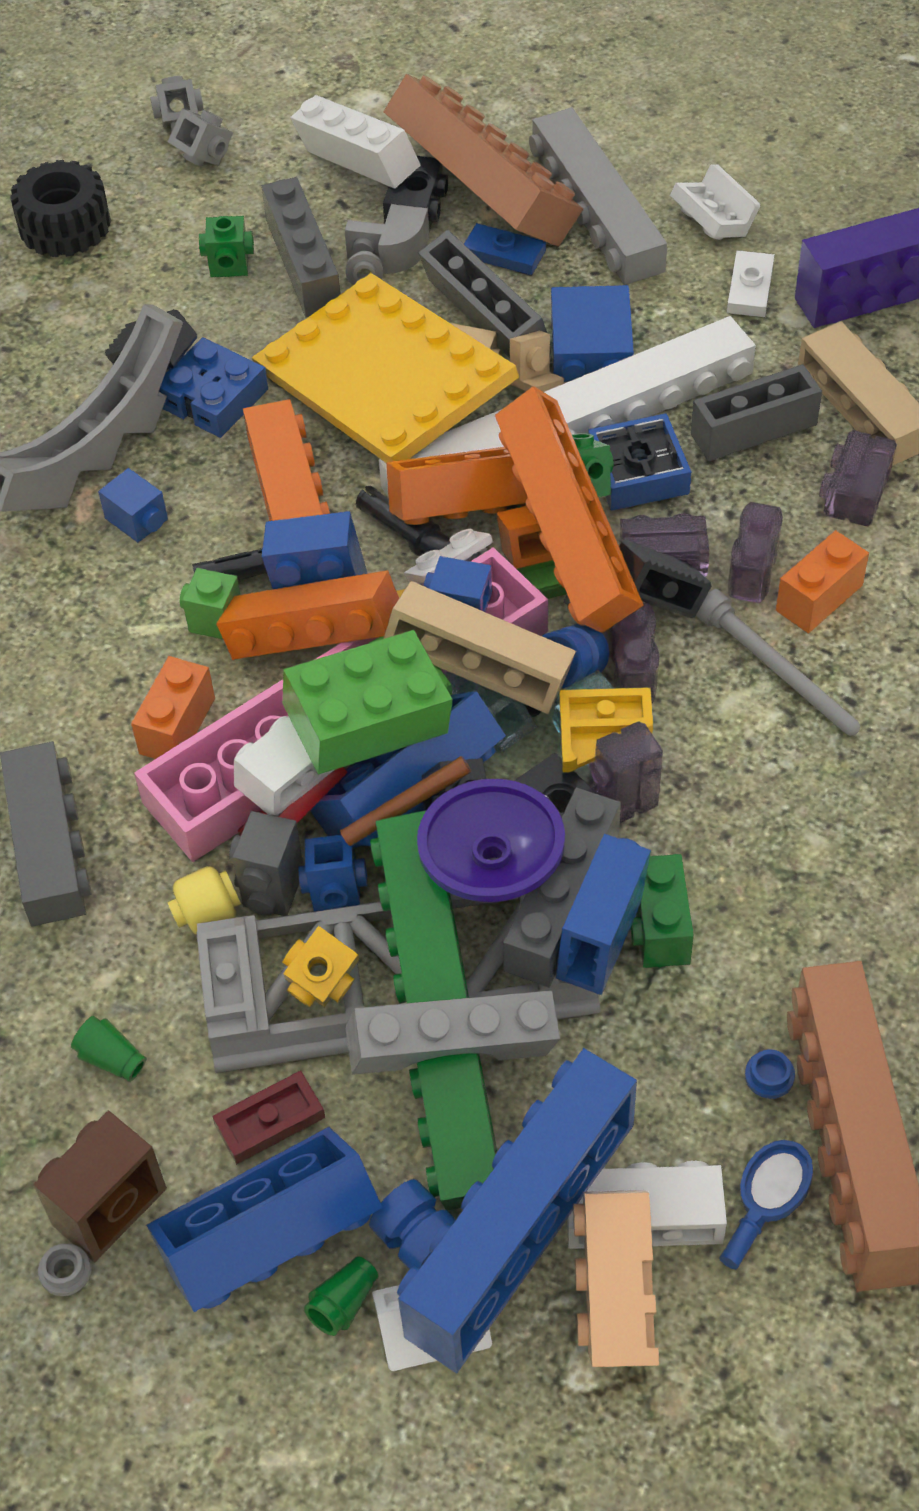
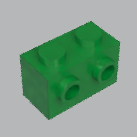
(664, 916)

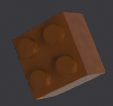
(100, 1185)

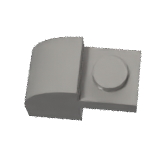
(393, 242)

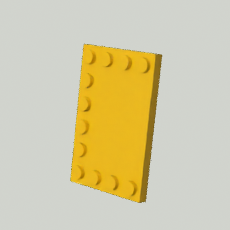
(385, 369)

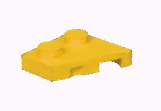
(597, 713)

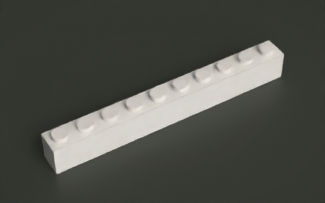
(626, 389)

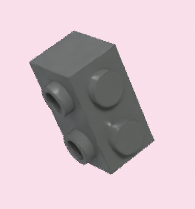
(267, 863)

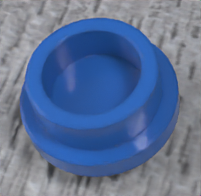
(770, 1074)

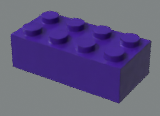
(859, 269)

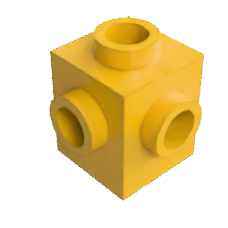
(325, 951)

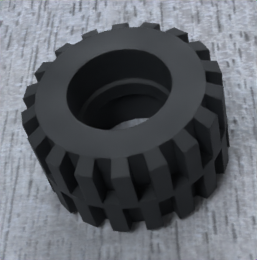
(60, 208)

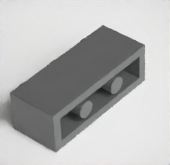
(755, 412)

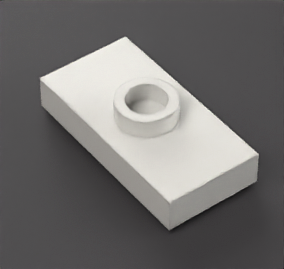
(750, 283)

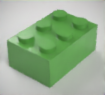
(366, 701)

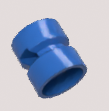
(590, 649)
(409, 1222)

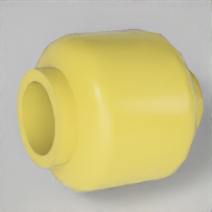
(203, 898)

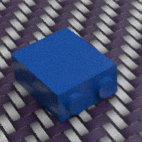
(589, 328)
(602, 913)

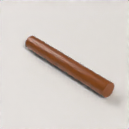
(406, 800)

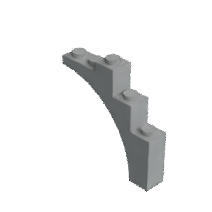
(88, 439)

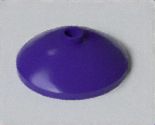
(488, 822)

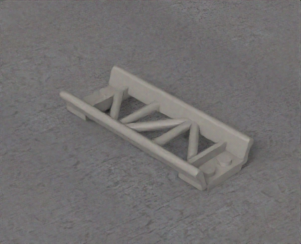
(241, 1009)

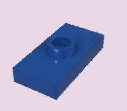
(506, 248)

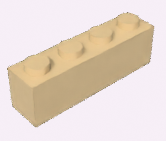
(862, 388)
(483, 647)

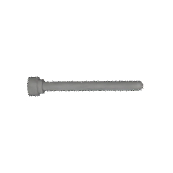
(718, 612)

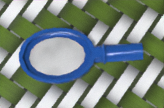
(770, 1190)

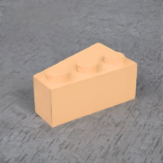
(616, 1278)

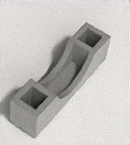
(413, 1032)

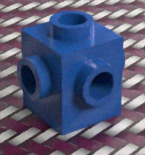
(330, 881)

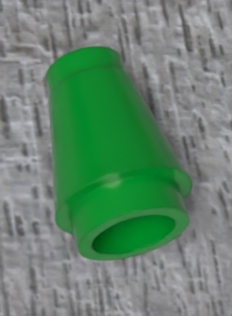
(107, 1048)
(340, 1297)

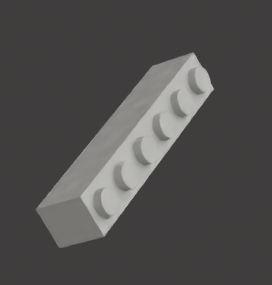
(609, 207)

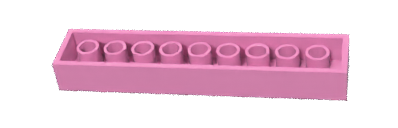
(193, 783)

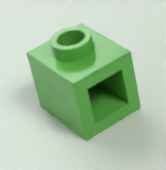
(207, 599)

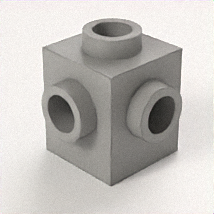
(175, 89)
(200, 137)

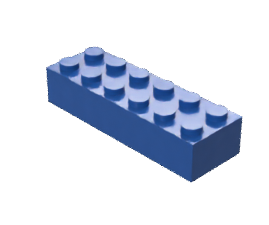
(516, 1209)

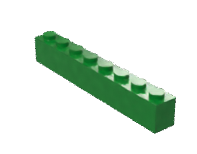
(433, 970)

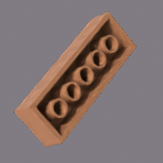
(483, 159)
(858, 1125)

